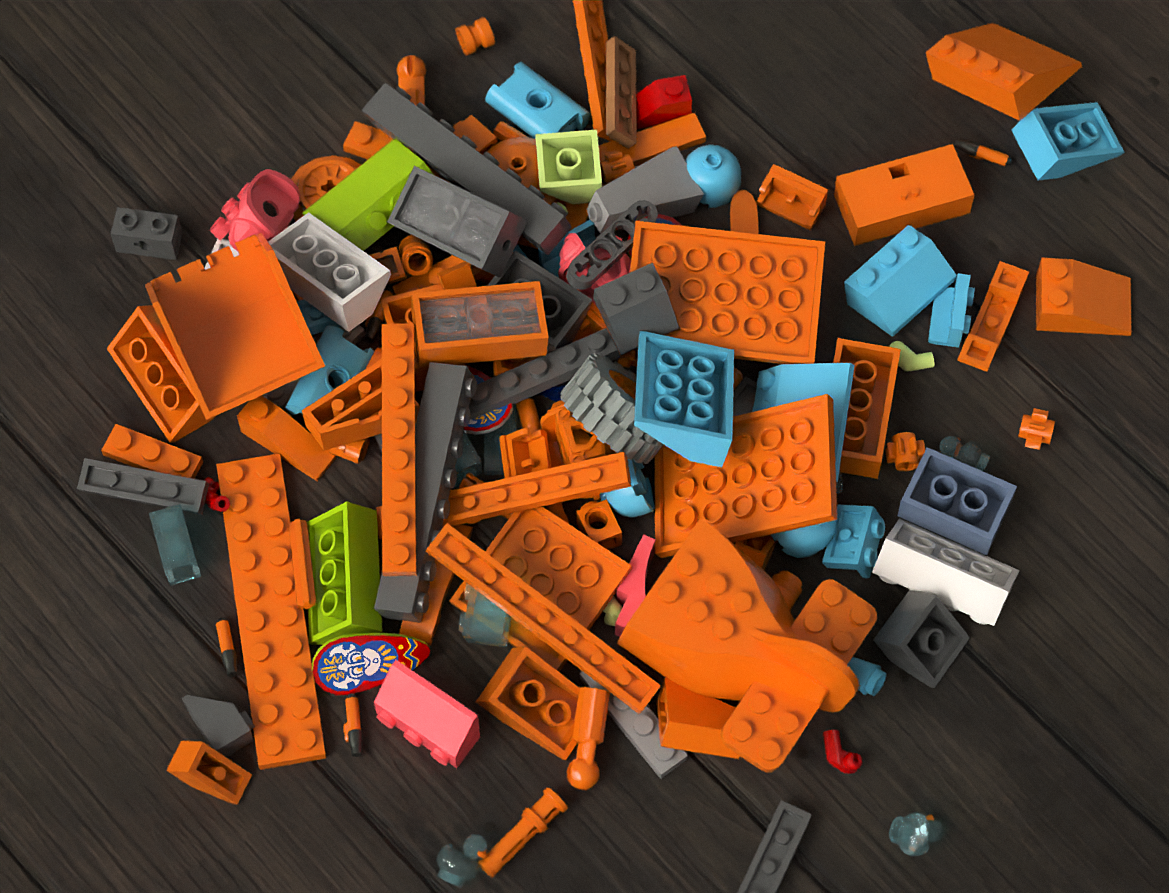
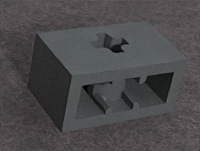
(146, 233)

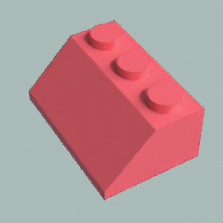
(426, 715)

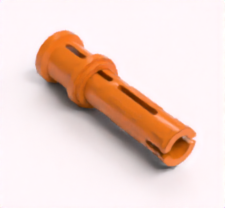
(533, 822)

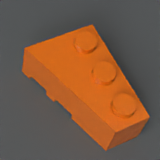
(349, 411)

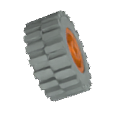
(604, 401)

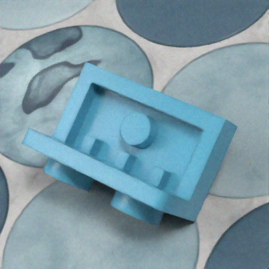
(949, 313)

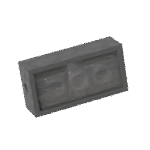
(457, 221)

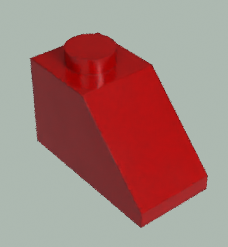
(663, 101)

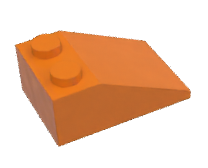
(1081, 298)
(533, 701)

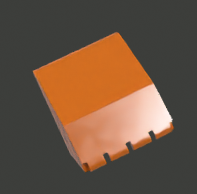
(235, 325)

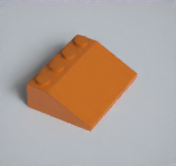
(999, 68)

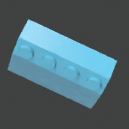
(803, 381)
(685, 396)

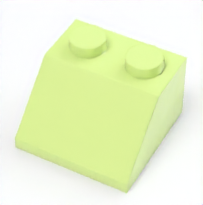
(569, 165)

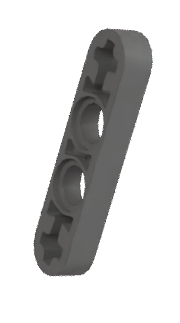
(609, 242)

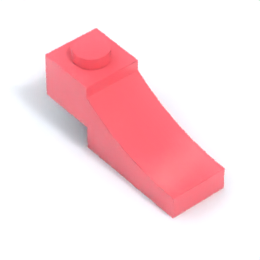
(632, 589)

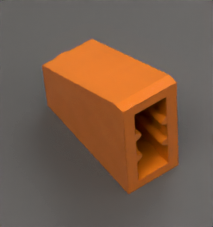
(692, 721)

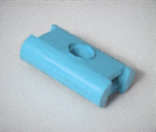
(527, 90)
(341, 362)

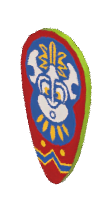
(363, 660)

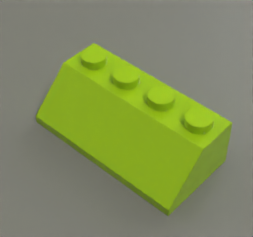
(367, 196)
(344, 573)

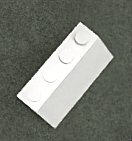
(330, 271)
(945, 569)

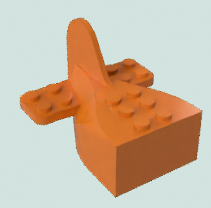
(729, 635)

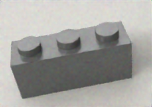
(562, 303)

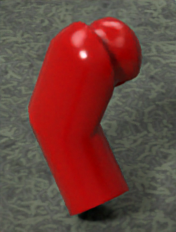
(213, 500)
(836, 756)

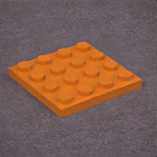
(560, 566)

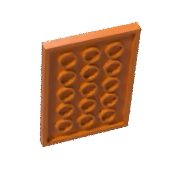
(738, 288)
(770, 483)

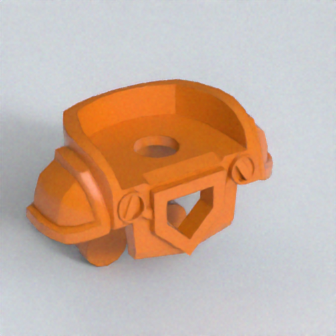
(569, 440)

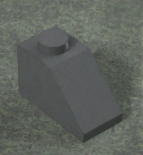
(220, 724)

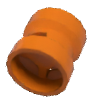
(473, 36)

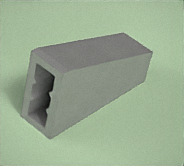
(659, 180)

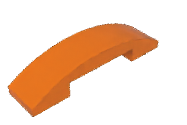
(993, 316)
(437, 593)

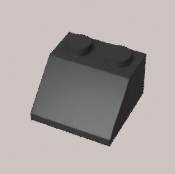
(635, 304)
(922, 637)

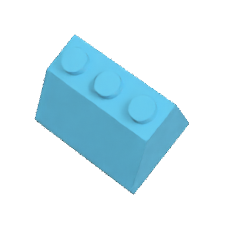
(899, 281)

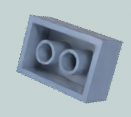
(956, 501)

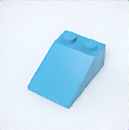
(1066, 139)

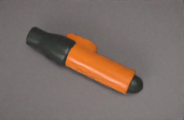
(980, 152)
(375, 321)
(227, 648)
(352, 728)

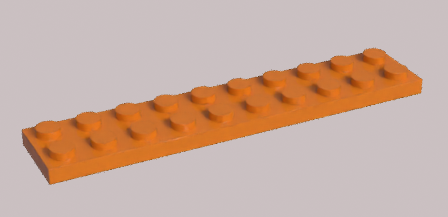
(268, 614)

